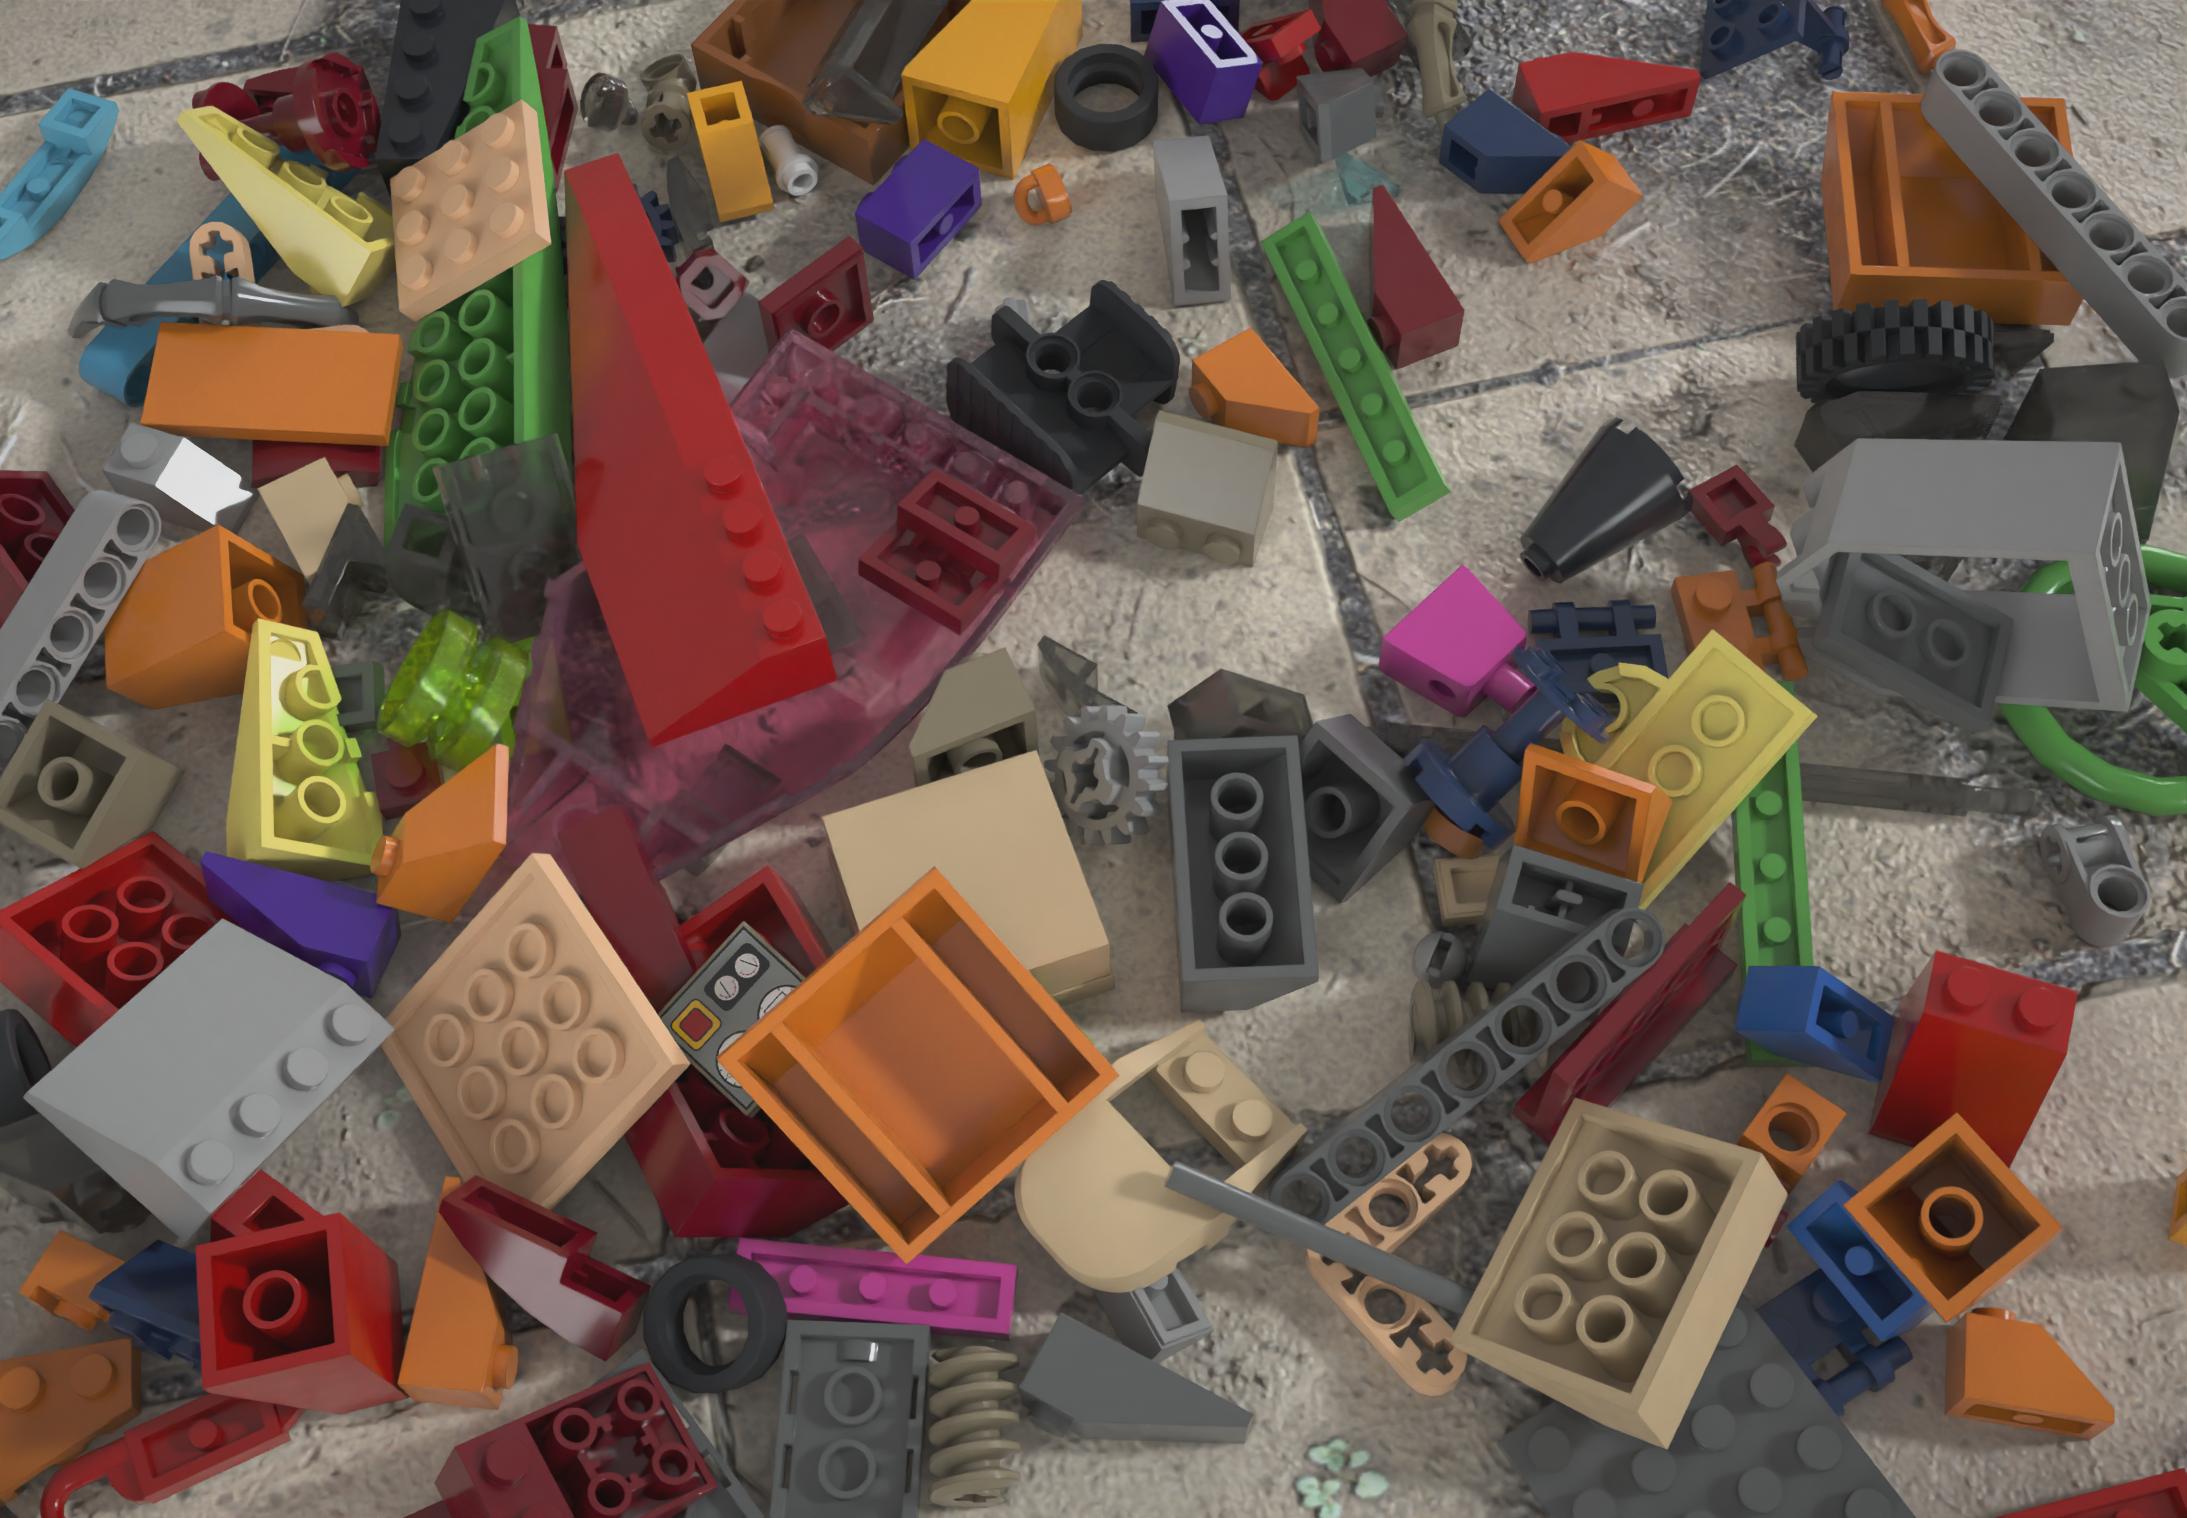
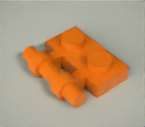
(1719, 604)

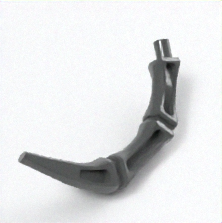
(207, 299)

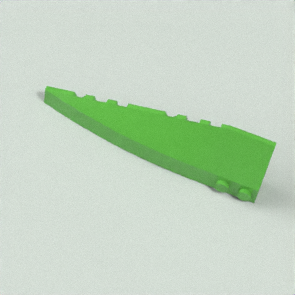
(499, 355)

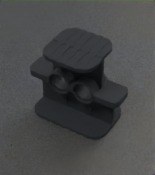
(1107, 360)

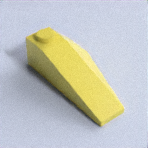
(317, 231)
(295, 771)

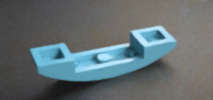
(52, 179)

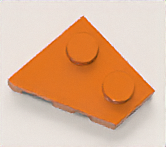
(60, 1404)

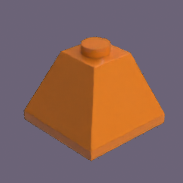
(446, 841)

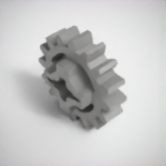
(1107, 774)

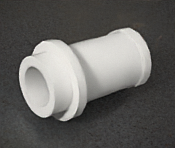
(794, 170)

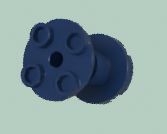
(1492, 762)

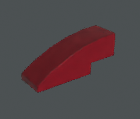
(556, 92)
(629, 902)
(546, 1266)

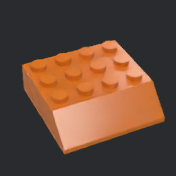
(1921, 225)
(918, 1065)

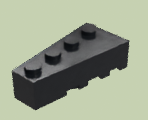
(431, 75)

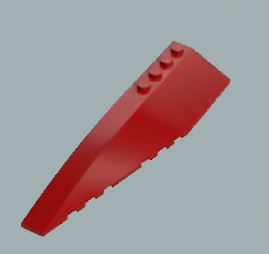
(666, 488)

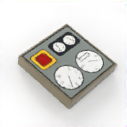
(724, 1001)

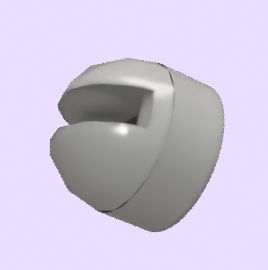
(1454, 962)

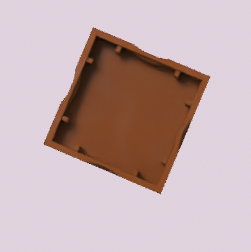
(774, 54)

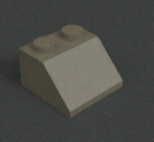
(1207, 489)
(974, 719)
(82, 787)

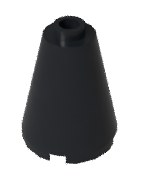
(1605, 503)

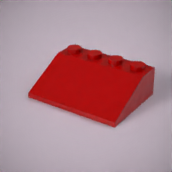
(103, 934)

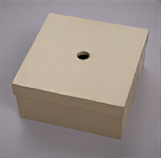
(1001, 849)

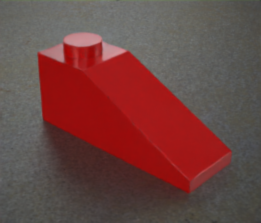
(1602, 95)

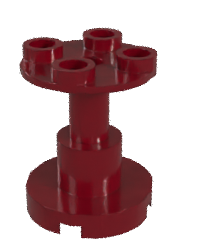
(321, 115)

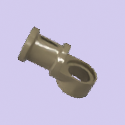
(667, 102)

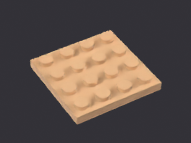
(531, 1041)

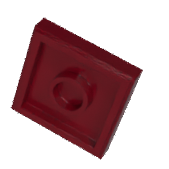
(823, 300)

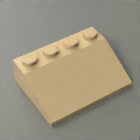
(1623, 1268)

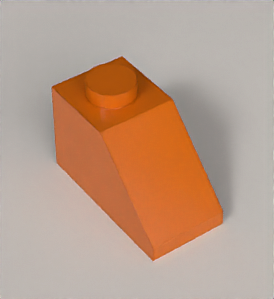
(1570, 203)
(1252, 392)
(2019, 1378)

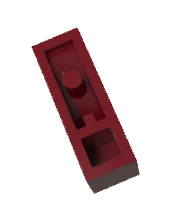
(1356, 35)
(1409, 298)

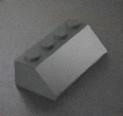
(1239, 872)

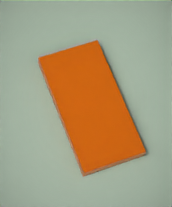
(273, 384)

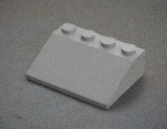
(209, 1072)

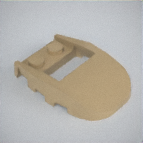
(1099, 1187)

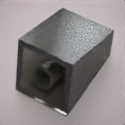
(2108, 404)

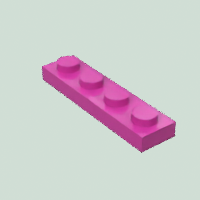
(878, 1287)

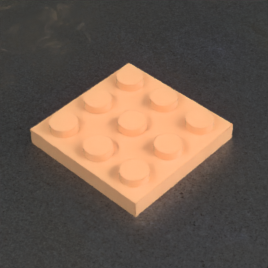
(469, 211)

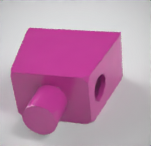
(1458, 648)

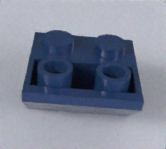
(155, 1302)

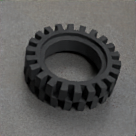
(1896, 350)

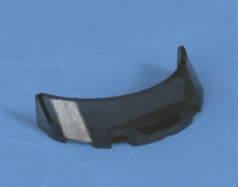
(867, 60)

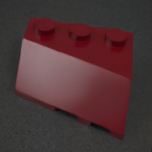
(723, 1169)

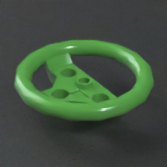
(2159, 677)

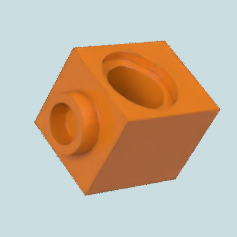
(1800, 1114)

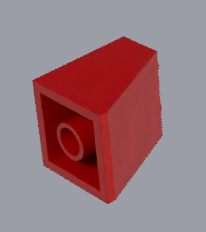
(1972, 1047)
(301, 1317)

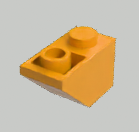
(730, 151)

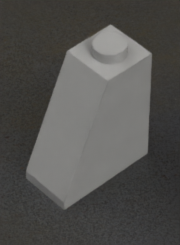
(1193, 219)

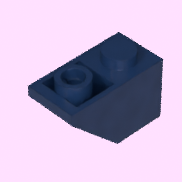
(1498, 146)

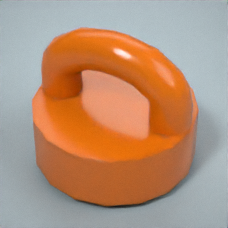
(1050, 193)

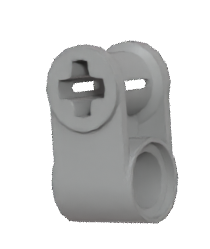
(2093, 867)

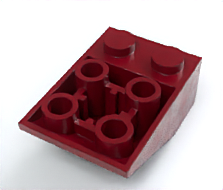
(585, 1456)

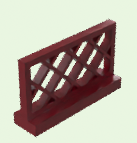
(1637, 1021)

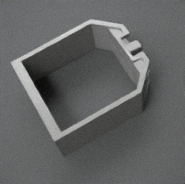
(1992, 504)

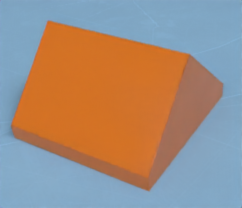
(1588, 814)

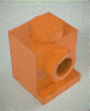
(66, 1279)

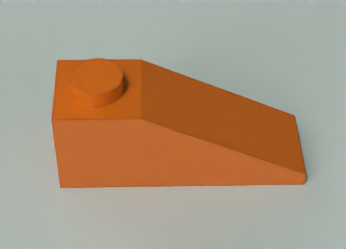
(459, 1328)

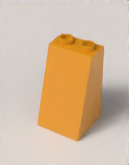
(990, 79)

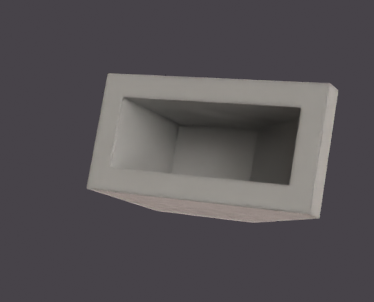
(178, 480)

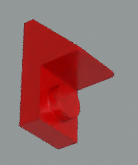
(1280, 47)

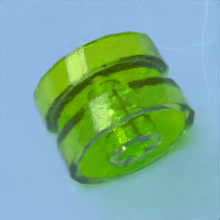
(452, 691)

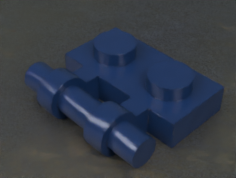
(1588, 655)
(1816, 1320)

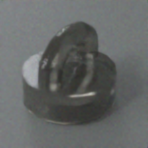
(606, 103)

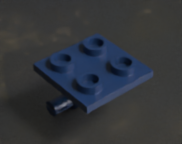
(1751, 28)

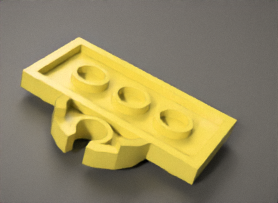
(1696, 738)

